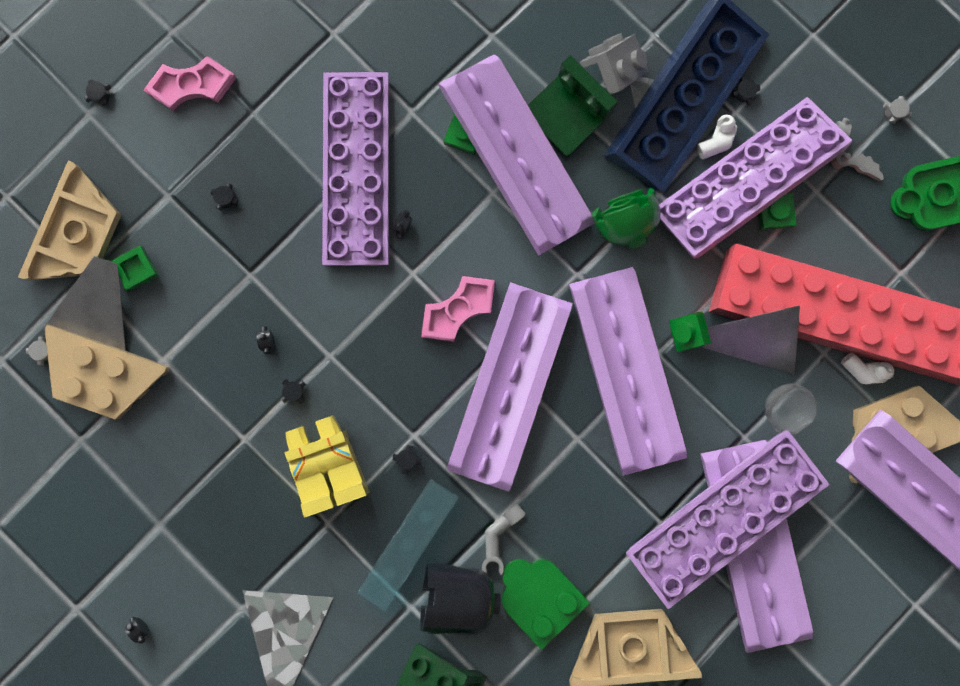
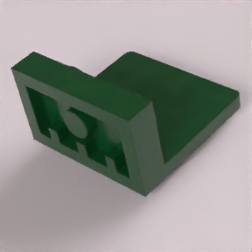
(571, 107)
(430, 669)

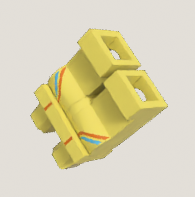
(317, 460)

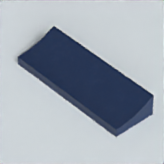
(687, 93)

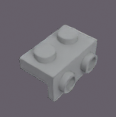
(619, 61)

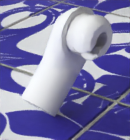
(722, 138)
(867, 372)

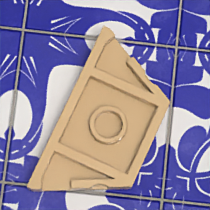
(72, 230)
(97, 373)
(917, 414)
(631, 650)

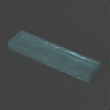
(407, 545)

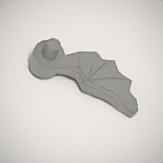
(861, 164)

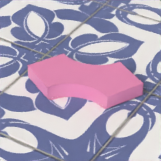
(203, 80)
(470, 299)

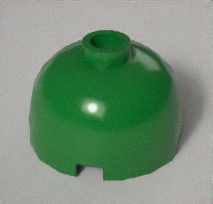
(629, 218)

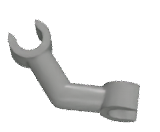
(492, 534)

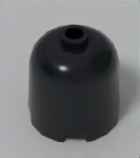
(458, 600)

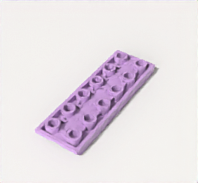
(517, 153)
(355, 169)
(752, 177)
(628, 371)
(509, 387)
(908, 482)
(727, 518)
(765, 575)

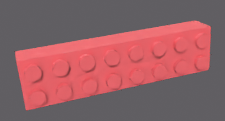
(842, 312)

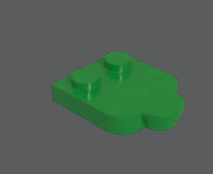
(930, 195)
(540, 598)

